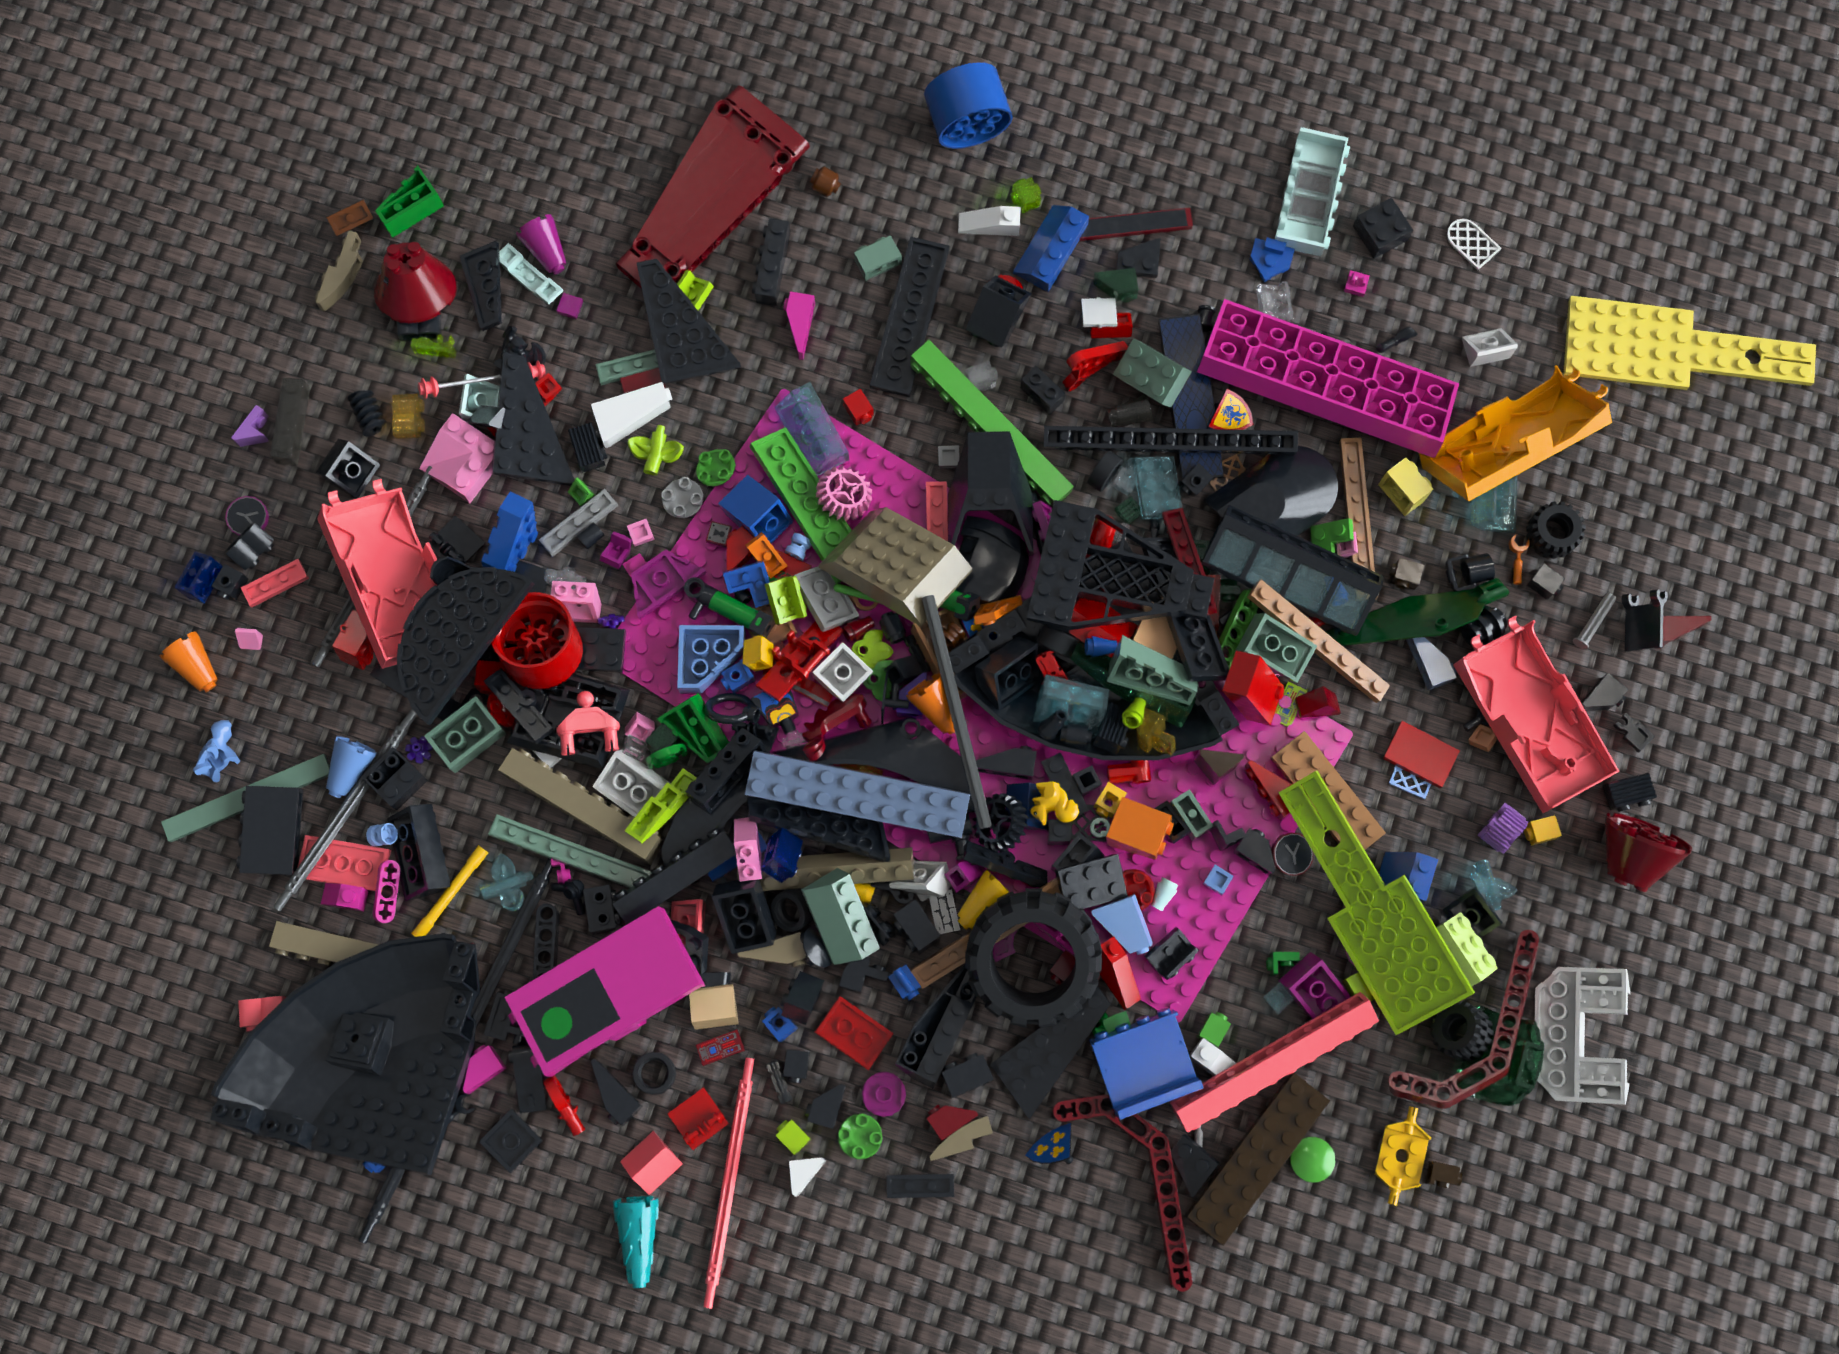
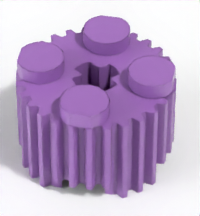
(1503, 828)

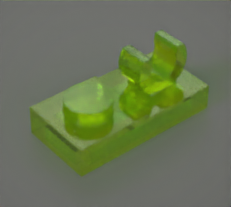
(428, 347)

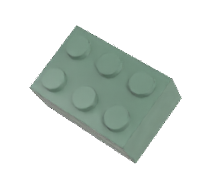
(1152, 373)
(465, 734)

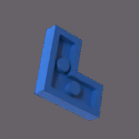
(749, 576)

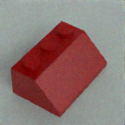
(1090, 610)

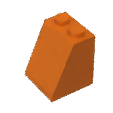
(1139, 829)

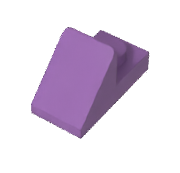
(248, 431)

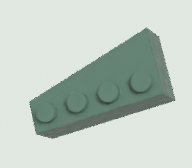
(1150, 672)

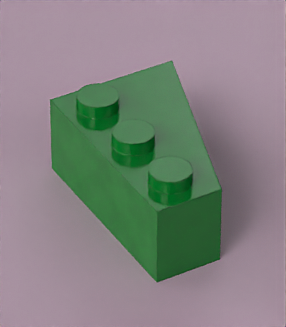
(409, 204)
(695, 728)

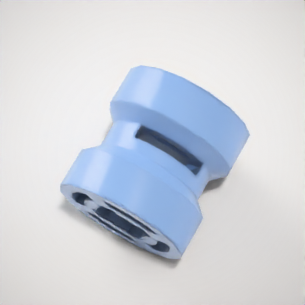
(798, 546)
(381, 834)

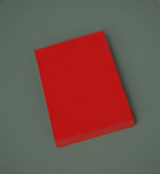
(1421, 754)
(854, 1033)

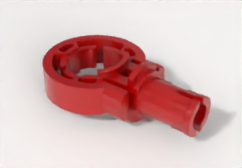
(562, 1103)

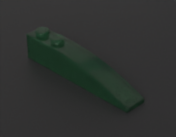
(1097, 668)

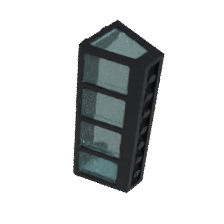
(1296, 569)

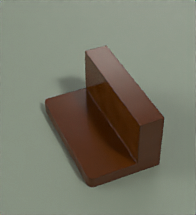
(350, 217)

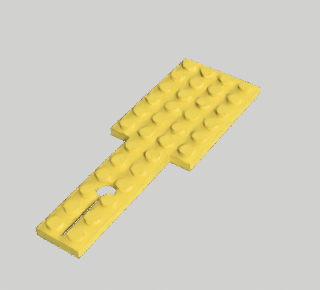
(1661, 347)

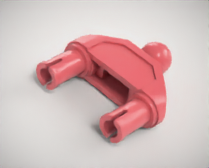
(587, 720)

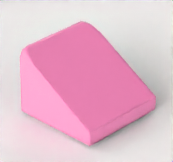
(1348, 548)
(249, 638)

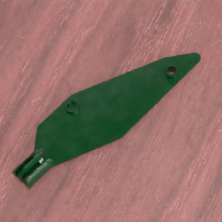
(1424, 615)

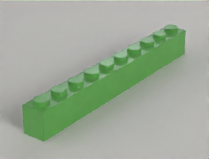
(985, 417)

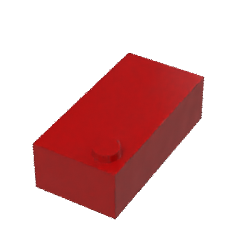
(1253, 687)

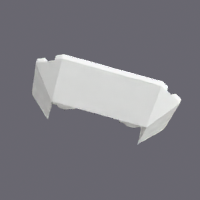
(1561, 1021)

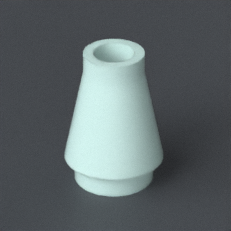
(1164, 892)

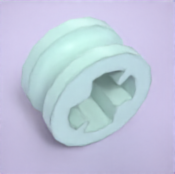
(1096, 822)

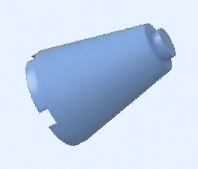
(347, 765)

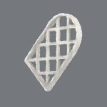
(1478, 230)

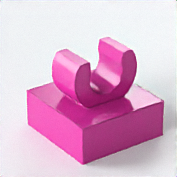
(1356, 283)

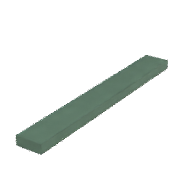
(231, 803)
(566, 851)

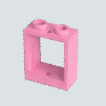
(584, 595)
(747, 849)

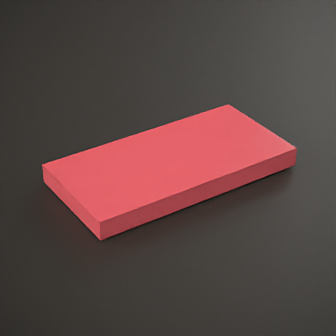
(346, 863)

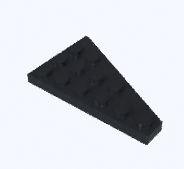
(681, 336)

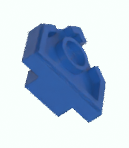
(1271, 257)

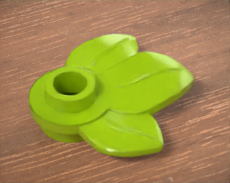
(875, 649)

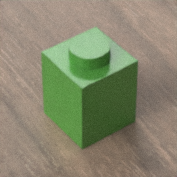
(1214, 1028)

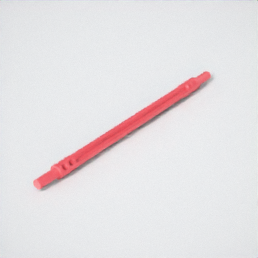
(728, 1183)

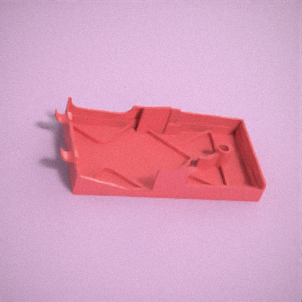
(1535, 716)

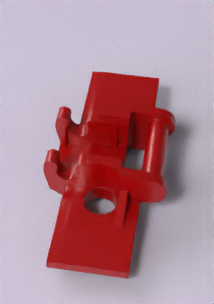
(794, 656)

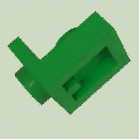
(1285, 959)

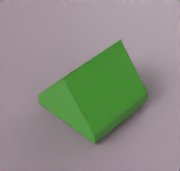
(580, 492)

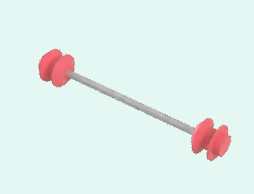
(432, 386)

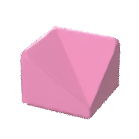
(640, 727)

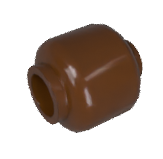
(825, 181)

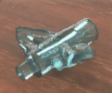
(506, 883)
(1492, 888)

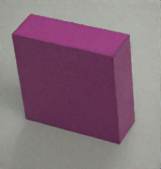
(569, 306)

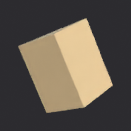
(713, 1007)

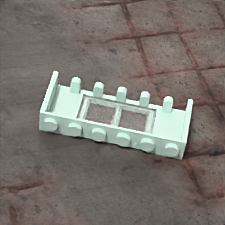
(1312, 191)

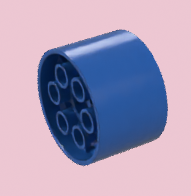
(968, 105)

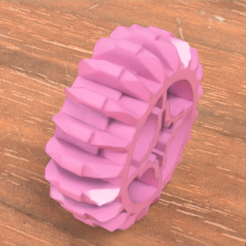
(841, 500)

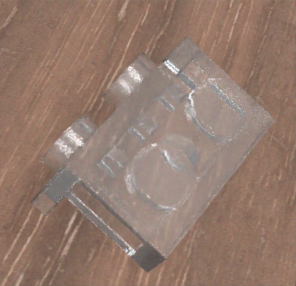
(1275, 301)

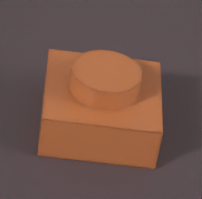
(1483, 738)

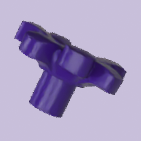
(611, 621)
(418, 750)

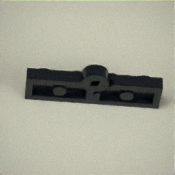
(519, 705)
(1004, 864)

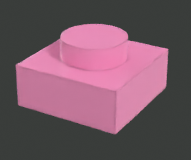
(640, 532)

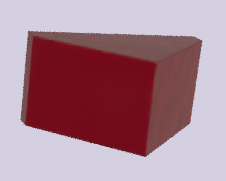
(1318, 703)

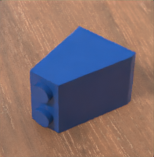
(756, 509)
(1415, 866)

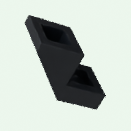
(1086, 780)

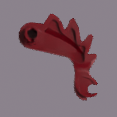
(826, 720)

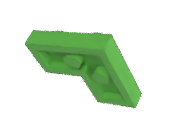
(1332, 533)

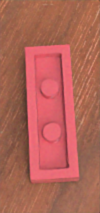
(937, 508)
(274, 583)

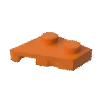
(992, 611)

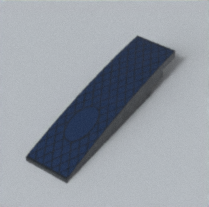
(1194, 406)

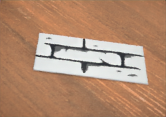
(944, 913)

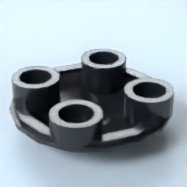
(814, 948)

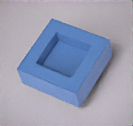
(1218, 879)

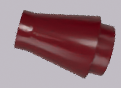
(856, 629)

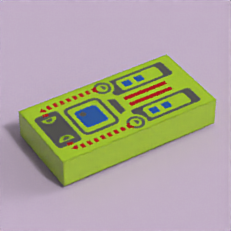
(1288, 714)

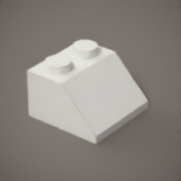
(842, 672)

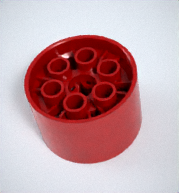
(549, 666)

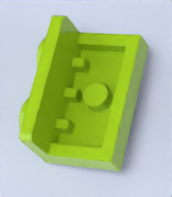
(695, 288)
(785, 599)

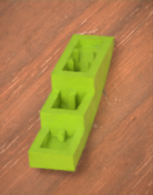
(661, 808)

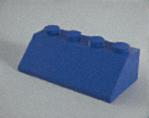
(1052, 246)

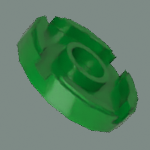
(666, 756)

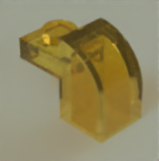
(1152, 735)

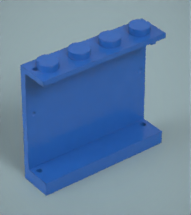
(1145, 1063)

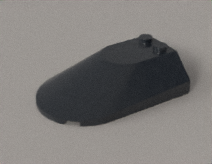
(1282, 490)

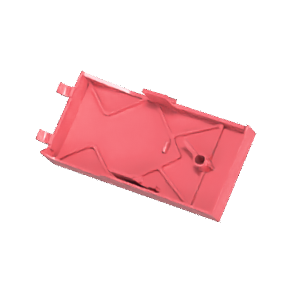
(378, 562)

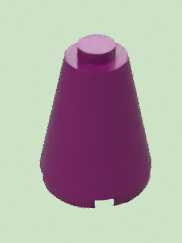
(544, 243)

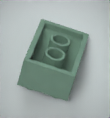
(1278, 646)

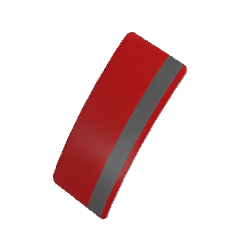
(813, 691)

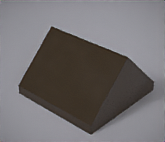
(1216, 763)

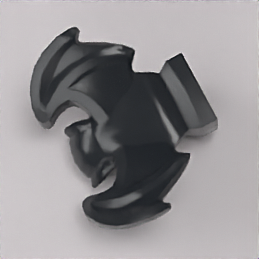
(516, 345)

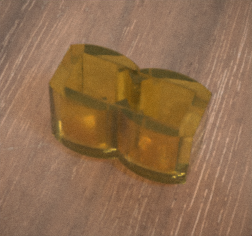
(407, 416)

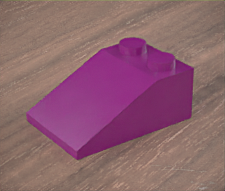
(1313, 986)

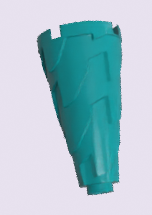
(636, 1232)

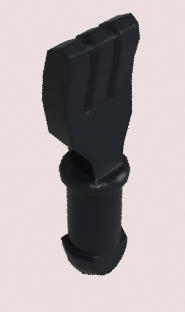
(1402, 336)

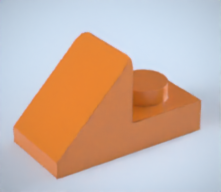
(763, 550)

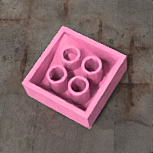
(460, 458)

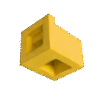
(1112, 794)

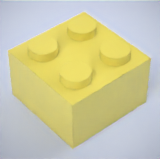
(1405, 486)

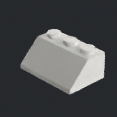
(628, 782)

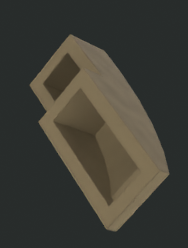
(962, 1138)

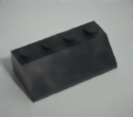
(419, 852)

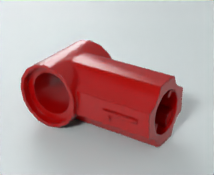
(1135, 771)

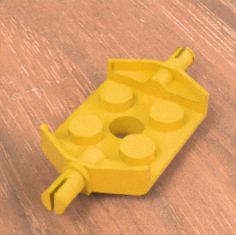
(1414, 1142)

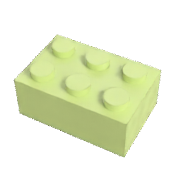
(1467, 948)

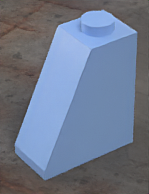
(1125, 923)

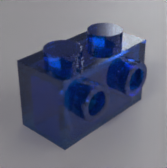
(198, 577)
(782, 855)

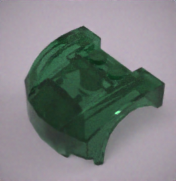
(1524, 1066)

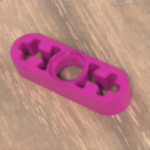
(394, 886)

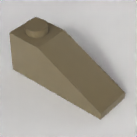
(783, 952)

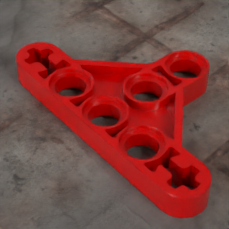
(1089, 361)

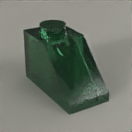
(1118, 284)

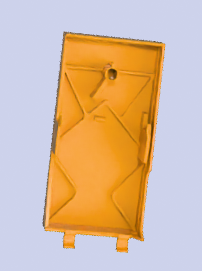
(1517, 434)

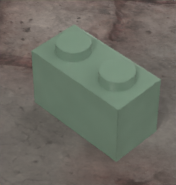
(877, 257)
(1192, 814)

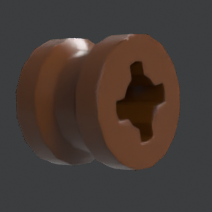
(953, 635)

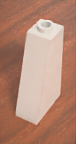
(628, 412)

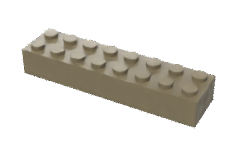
(577, 803)

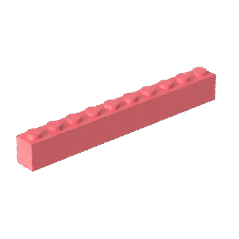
(1275, 1061)

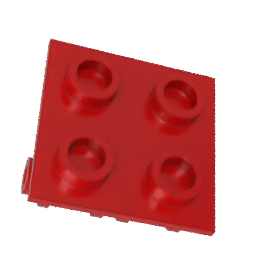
(698, 1118)

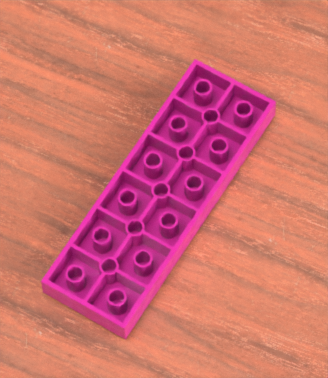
(1329, 378)

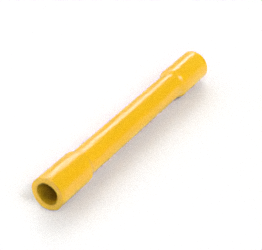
(471, 864)

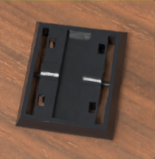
(559, 706)

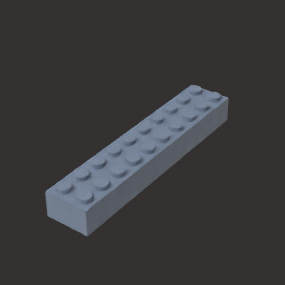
(857, 794)

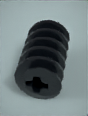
(366, 412)

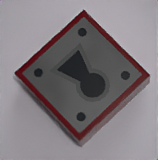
(718, 534)

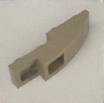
(339, 278)

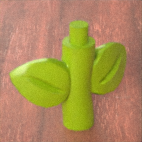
(655, 450)

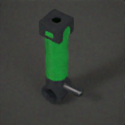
(962, 604)
(730, 608)

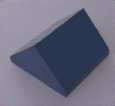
(1025, 793)

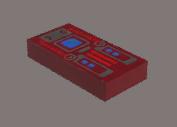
(720, 1047)

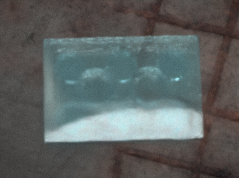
(1156, 485)

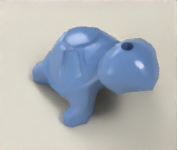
(216, 753)

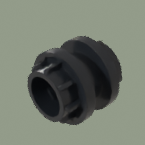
(1489, 625)

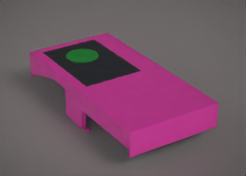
(604, 991)

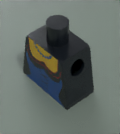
(777, 712)

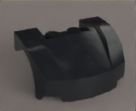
(996, 560)

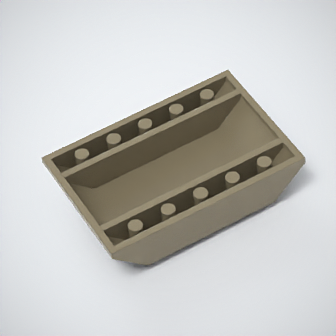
(897, 563)

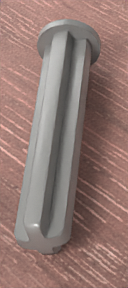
(1595, 621)

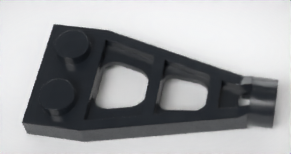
(695, 945)

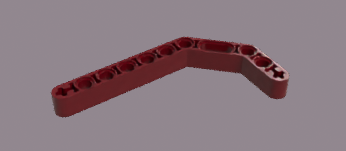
(1497, 1053)
(1158, 1178)

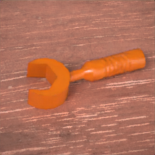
(1517, 574)

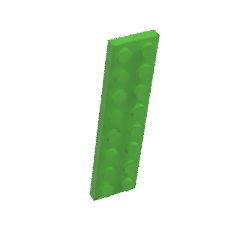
(797, 487)

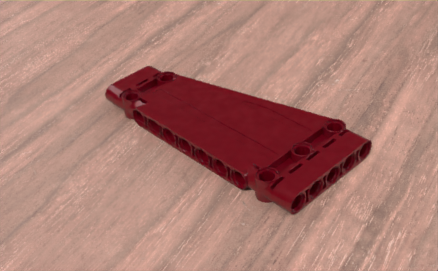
(716, 185)

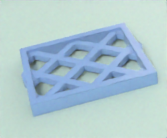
(1406, 788)

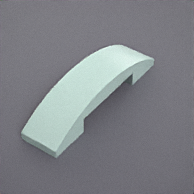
(528, 275)

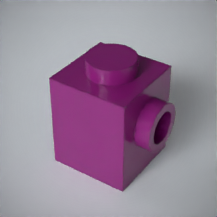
(963, 875)

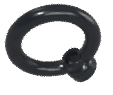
(750, 712)

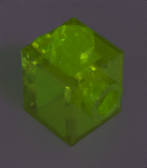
(1026, 194)

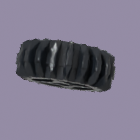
(1005, 827)

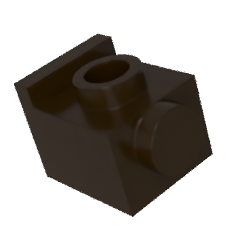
(1443, 1174)

